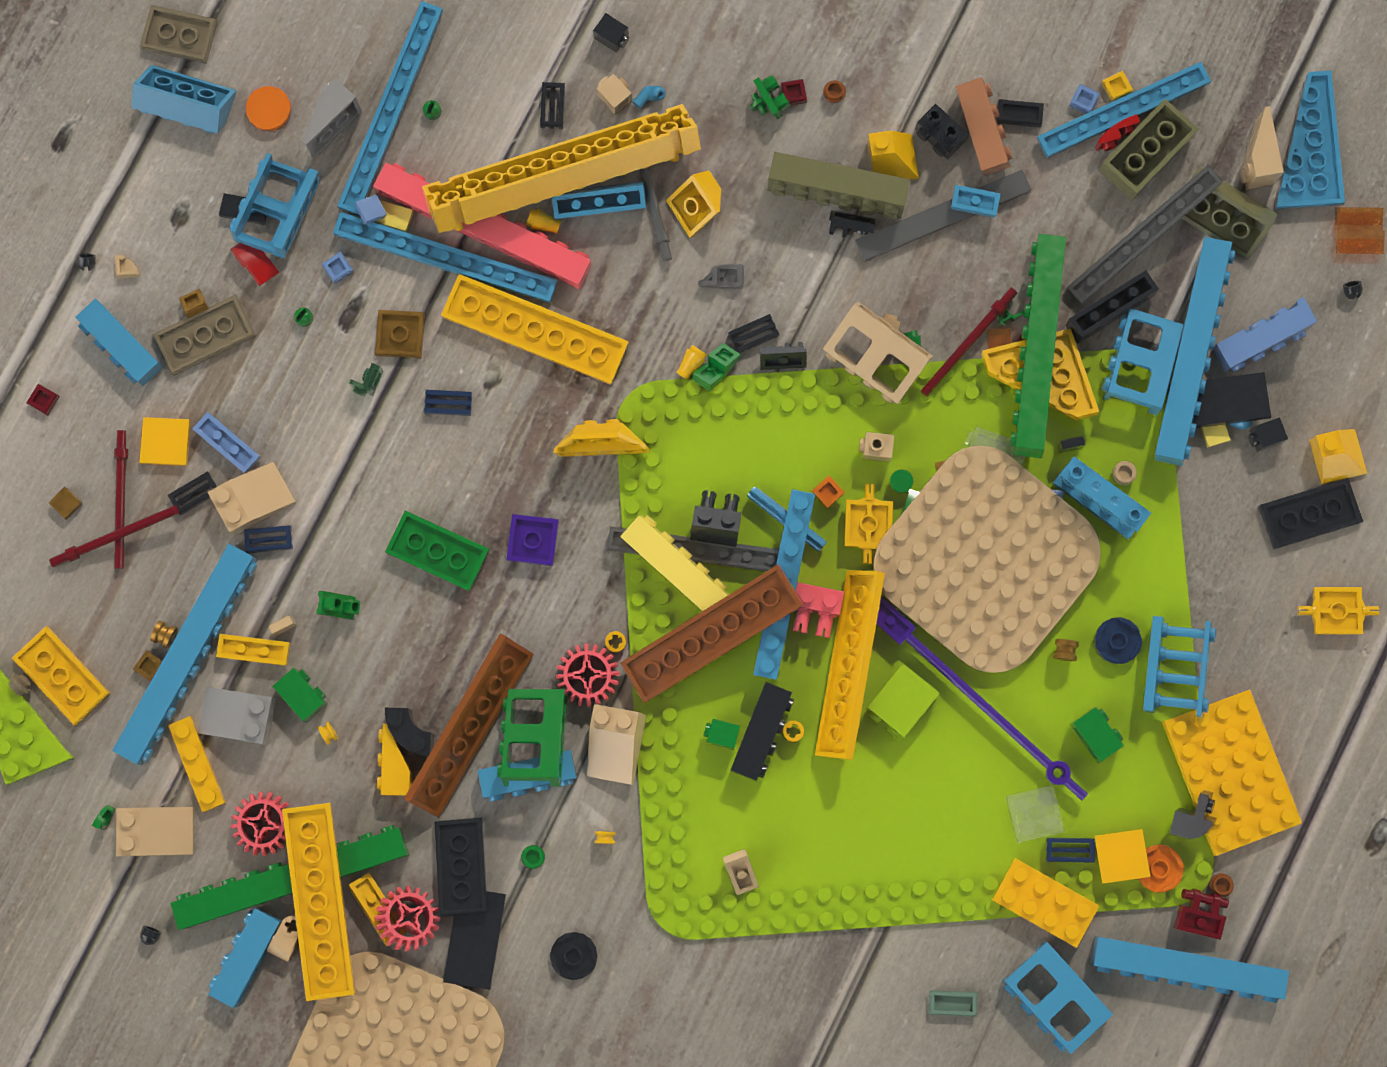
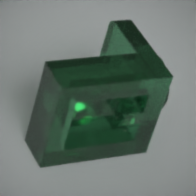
(371, 380)

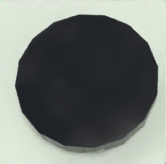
(573, 955)

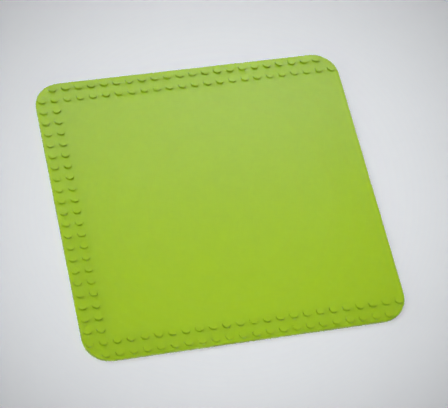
(922, 819)

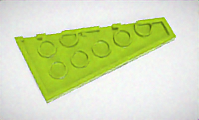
(25, 739)

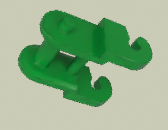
(1010, 317)

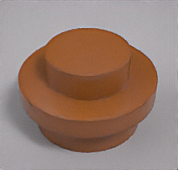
(834, 91)
(1221, 884)

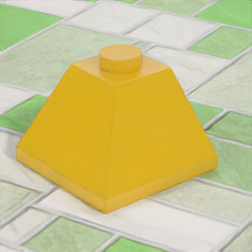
(892, 154)
(696, 202)
(1337, 455)

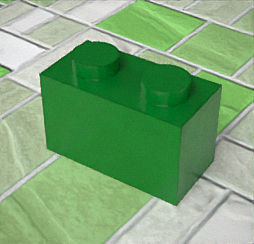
(300, 694)
(1097, 734)

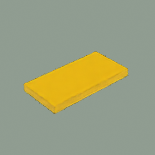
(61, 675)

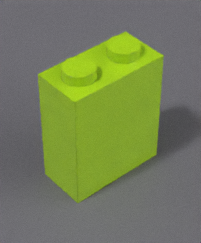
(902, 702)

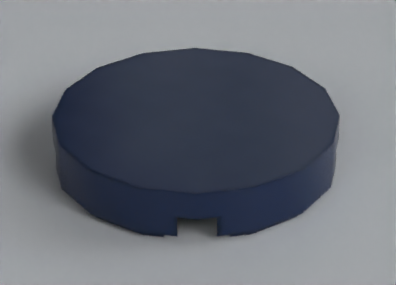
(1118, 640)

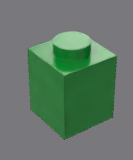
(722, 733)

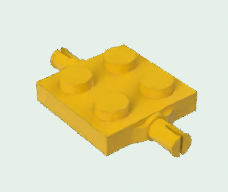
(867, 522)
(1338, 610)

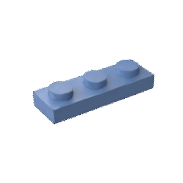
(226, 443)

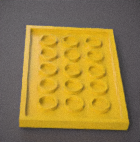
(1235, 761)

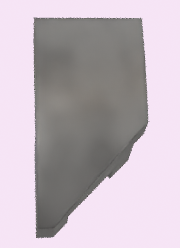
(724, 277)

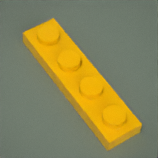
(197, 764)

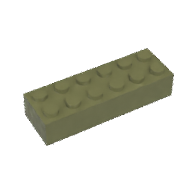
(838, 185)

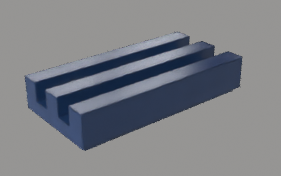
(442, 393)
(288, 538)
(1091, 850)

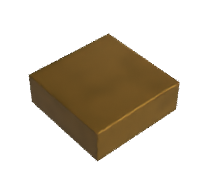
(193, 303)
(65, 502)
(147, 665)

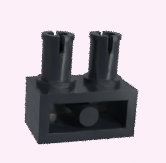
(941, 132)
(714, 524)

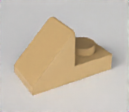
(740, 872)

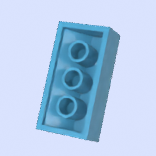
(182, 99)

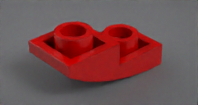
(1112, 136)
(256, 262)

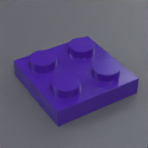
(532, 540)

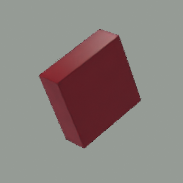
(794, 91)
(42, 399)

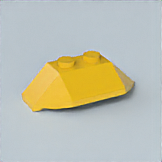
(600, 439)

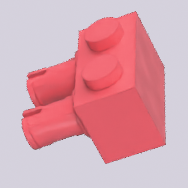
(817, 600)

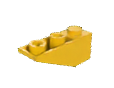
(396, 772)

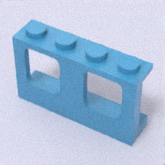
(289, 213)
(1158, 362)
(1068, 989)

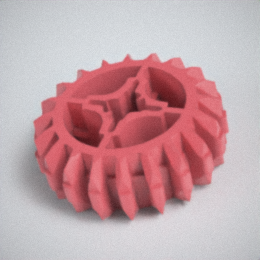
(576, 675)
(260, 834)
(411, 926)

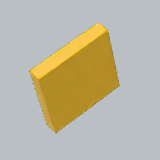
(165, 441)
(1122, 856)

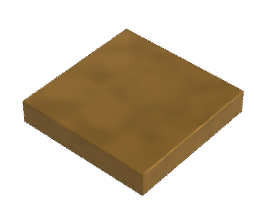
(400, 334)

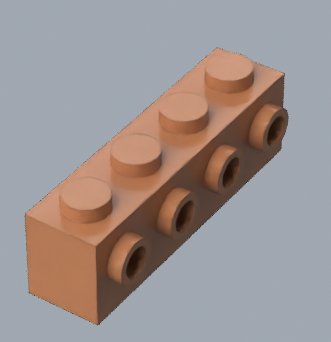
(983, 126)

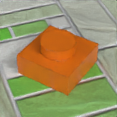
(828, 492)

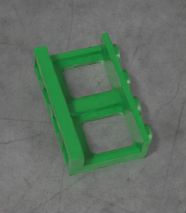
(548, 734)

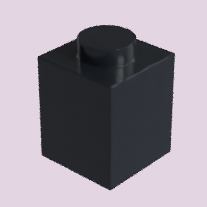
(611, 33)
(1267, 434)

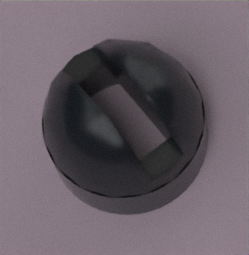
(86, 260)
(1353, 289)
(149, 935)

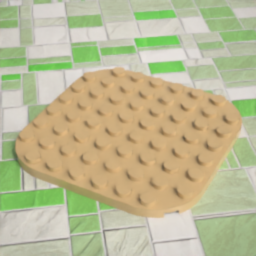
(987, 559)
(400, 1021)

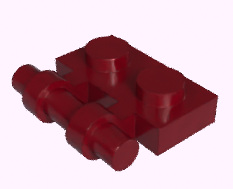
(1198, 921)

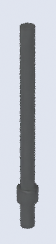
(661, 235)

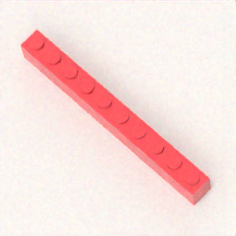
(494, 232)

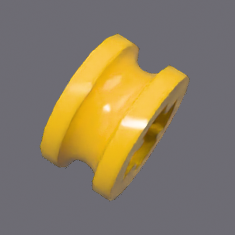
(610, 637)
(328, 733)
(798, 736)
(604, 837)

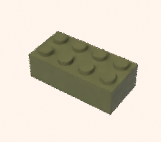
(1148, 149)

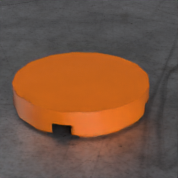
(268, 108)
(1164, 867)

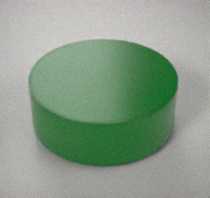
(901, 481)
(533, 856)

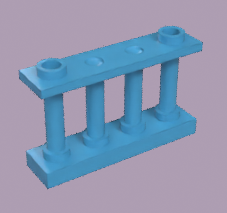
(1101, 498)
(1156, 676)

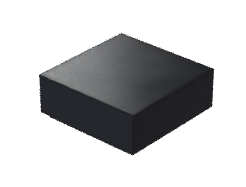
(1071, 444)

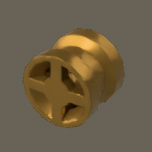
(163, 634)
(1066, 650)

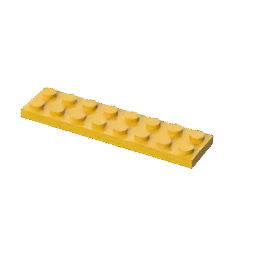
(534, 329)
(849, 664)
(318, 901)

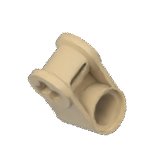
(285, 940)

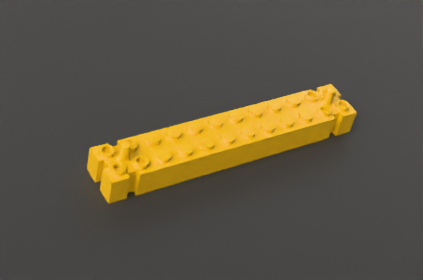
(561, 168)

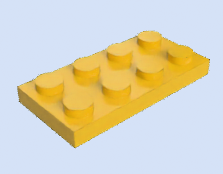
(1045, 902)

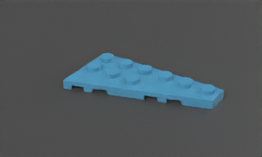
(1313, 160)

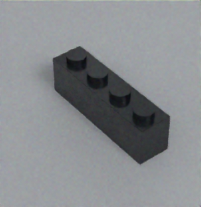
(1112, 306)
(761, 731)

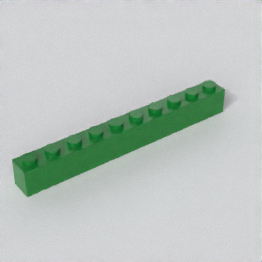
(1039, 346)
(276, 882)

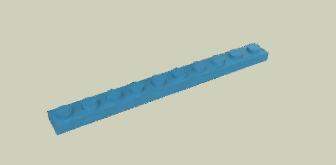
(390, 107)
(445, 257)

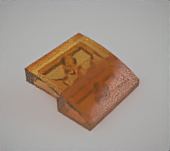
(1359, 230)

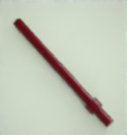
(997, 308)
(120, 455)
(74, 553)

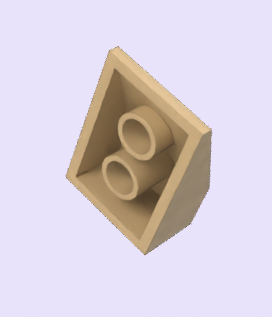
(1262, 159)
(251, 498)
(614, 743)
(154, 831)

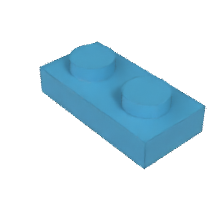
(975, 201)

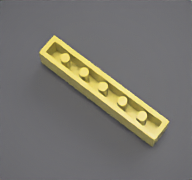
(674, 563)

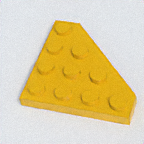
(1069, 384)

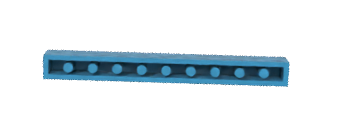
(1193, 352)
(185, 655)

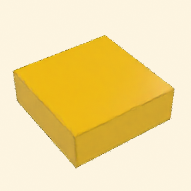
(1117, 86)

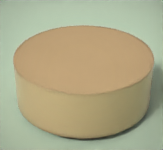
(1124, 473)

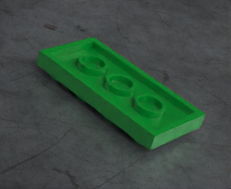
(437, 550)

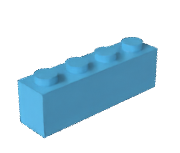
(600, 200)
(121, 345)
(494, 789)
(245, 958)

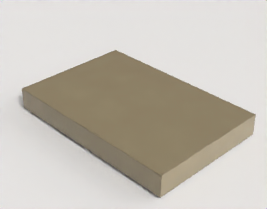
(178, 34)

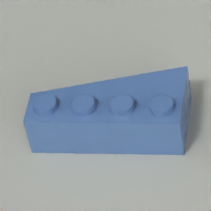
(1264, 336)

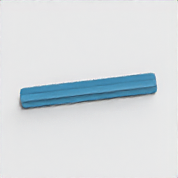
(780, 514)

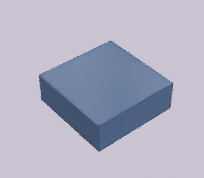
(1084, 99)
(370, 209)
(337, 267)

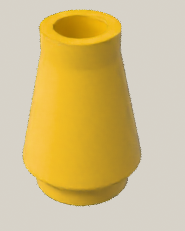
(542, 221)
(691, 362)

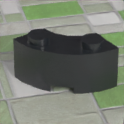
(407, 733)

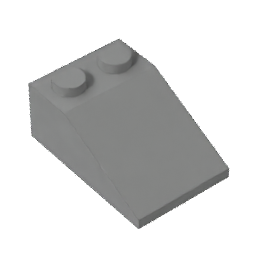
(332, 114)
(237, 715)

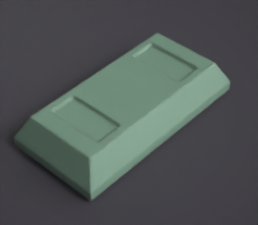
(953, 1003)

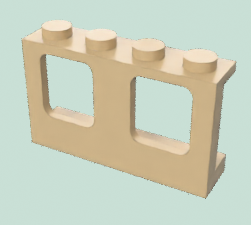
(884, 341)

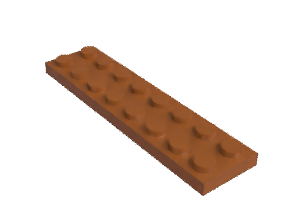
(712, 633)
(468, 726)

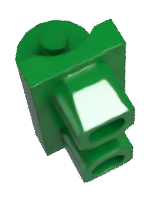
(775, 105)
(337, 605)

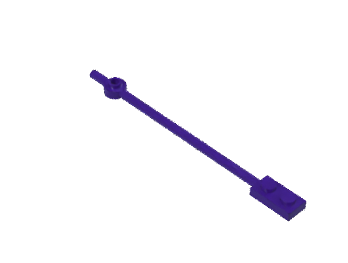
(900, 629)

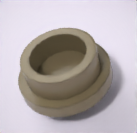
(20, 684)

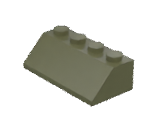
(1232, 217)

